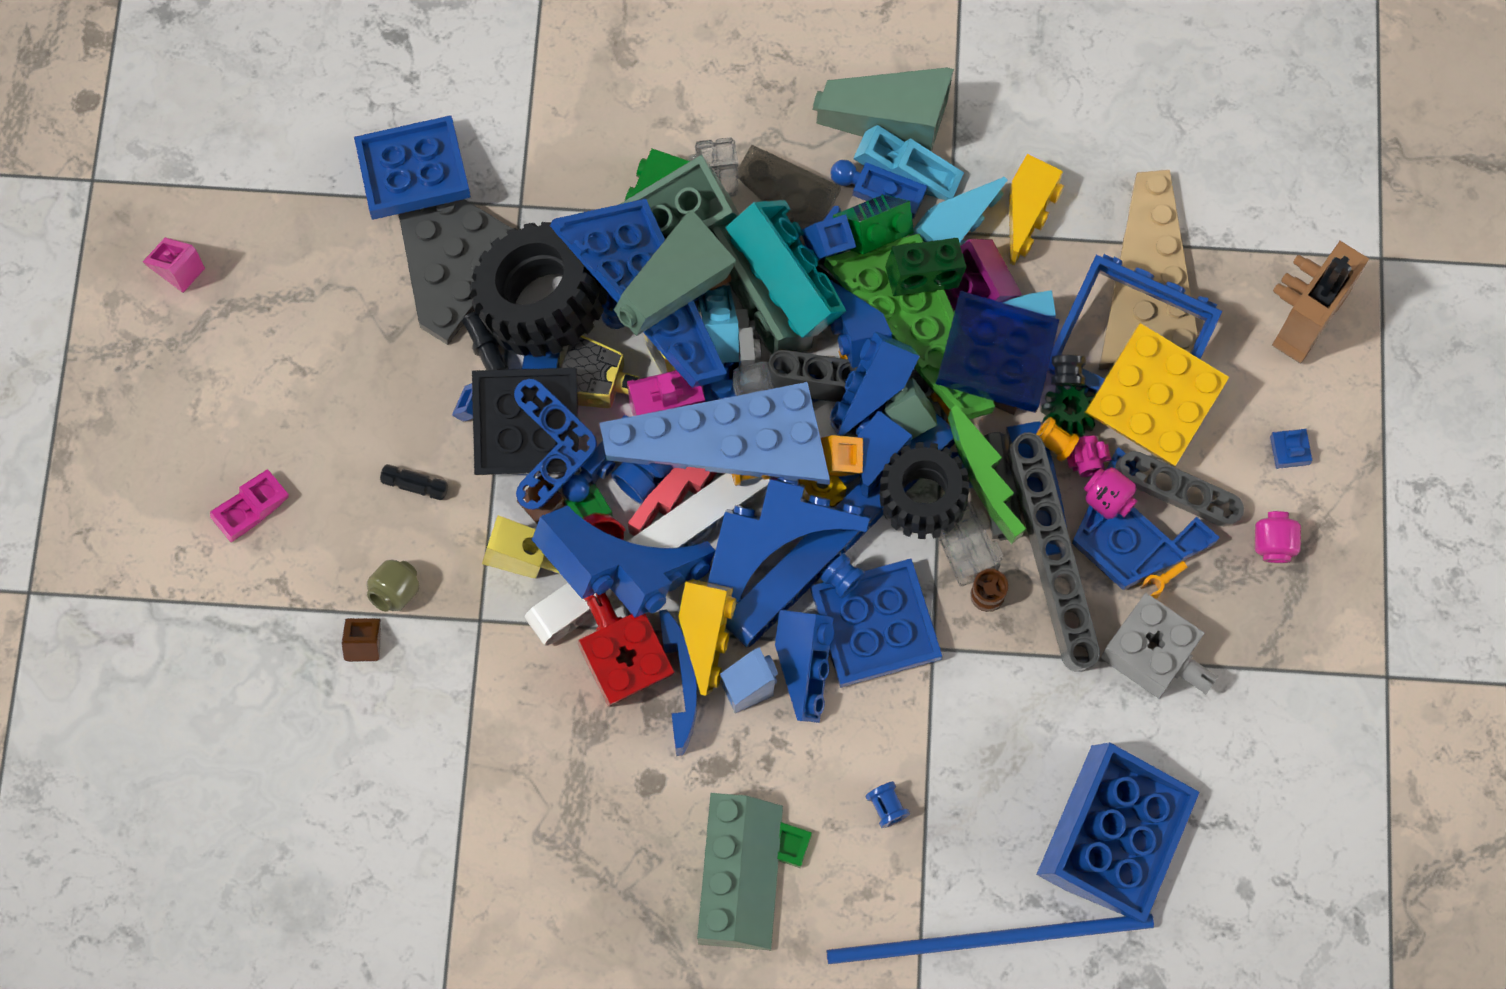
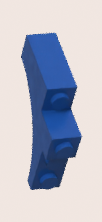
(750, 539)
(601, 562)

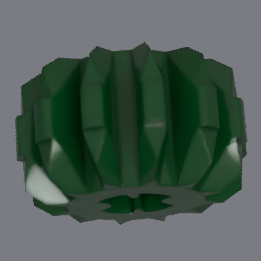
(1063, 399)

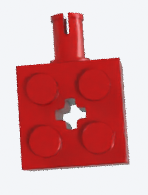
(604, 646)

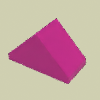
(175, 263)

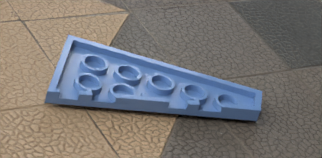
(740, 435)

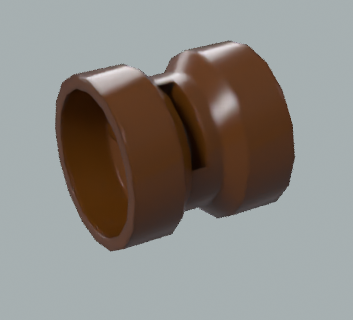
(992, 583)

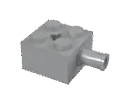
(1171, 658)

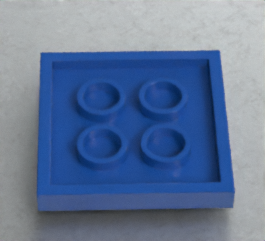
(411, 167)
(878, 624)

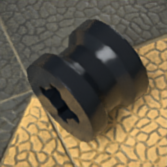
(1068, 370)

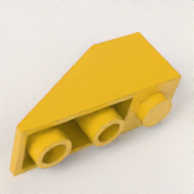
(1029, 196)
(703, 624)

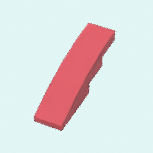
(669, 495)

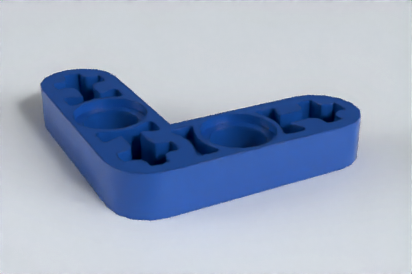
(562, 450)

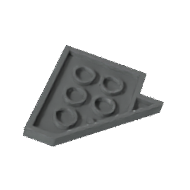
(441, 255)

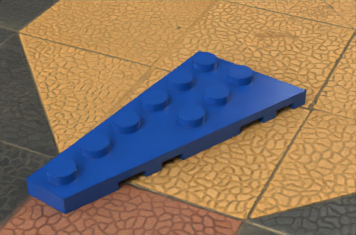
(614, 248)

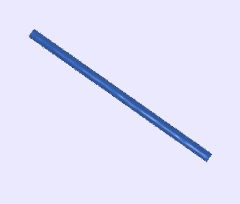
(986, 939)

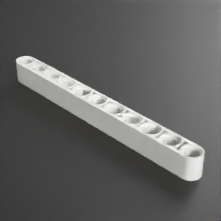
(679, 528)

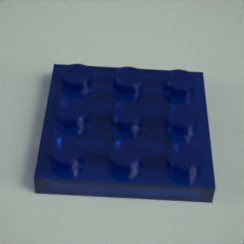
(998, 351)

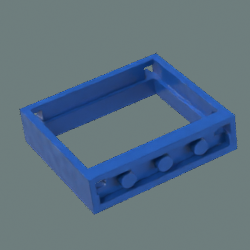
(1143, 282)

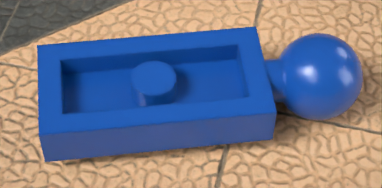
(876, 182)
(596, 467)

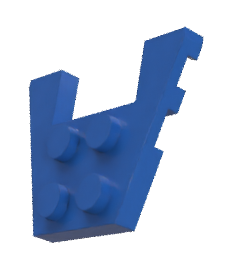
(1133, 547)

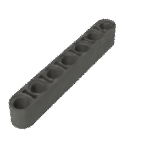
(1051, 569)

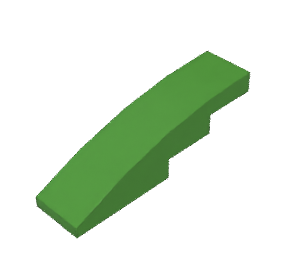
(980, 461)

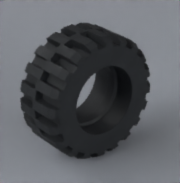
(548, 322)

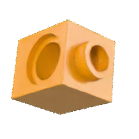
(843, 455)

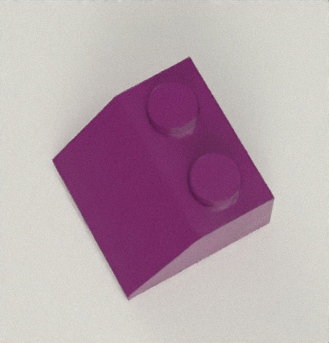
(984, 273)

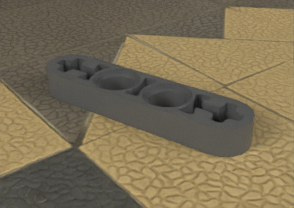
(1180, 484)

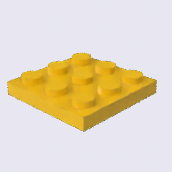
(1156, 394)

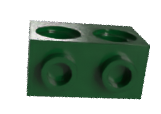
(925, 266)

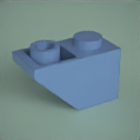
(749, 680)

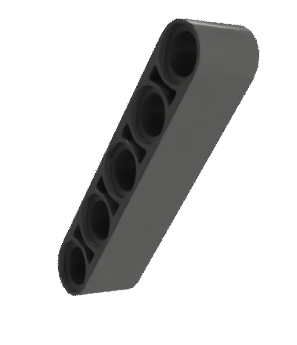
(829, 370)

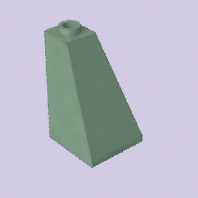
(900, 102)

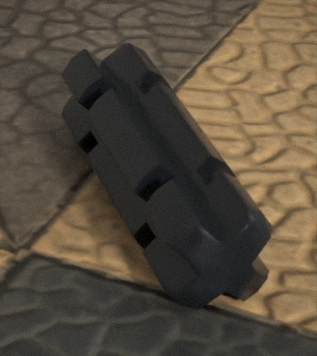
(414, 482)

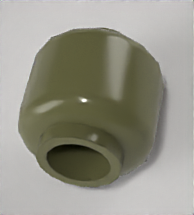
(392, 585)

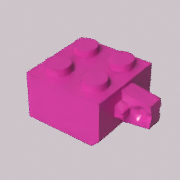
(662, 393)

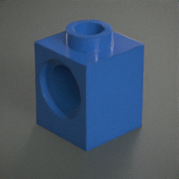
(829, 237)

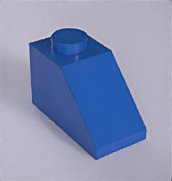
(880, 441)

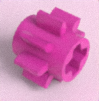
(1088, 456)

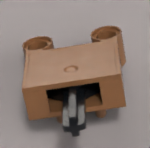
(1317, 301)

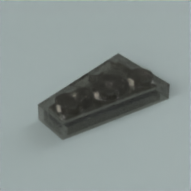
(777, 179)

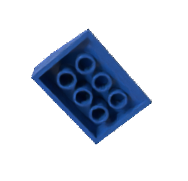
(1118, 832)

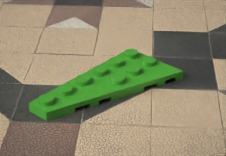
(914, 319)

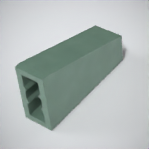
(676, 274)

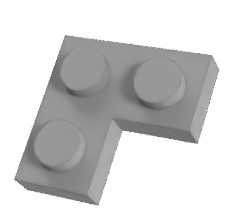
(748, 344)

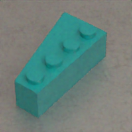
(786, 266)

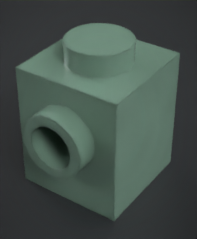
(911, 409)

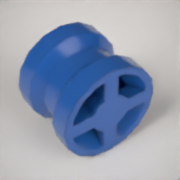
(843, 575)

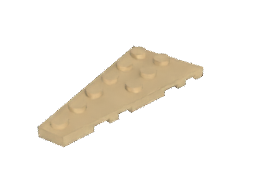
(1155, 245)

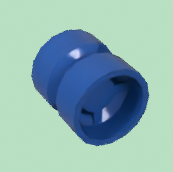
(639, 479)

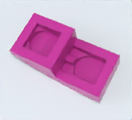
(250, 506)

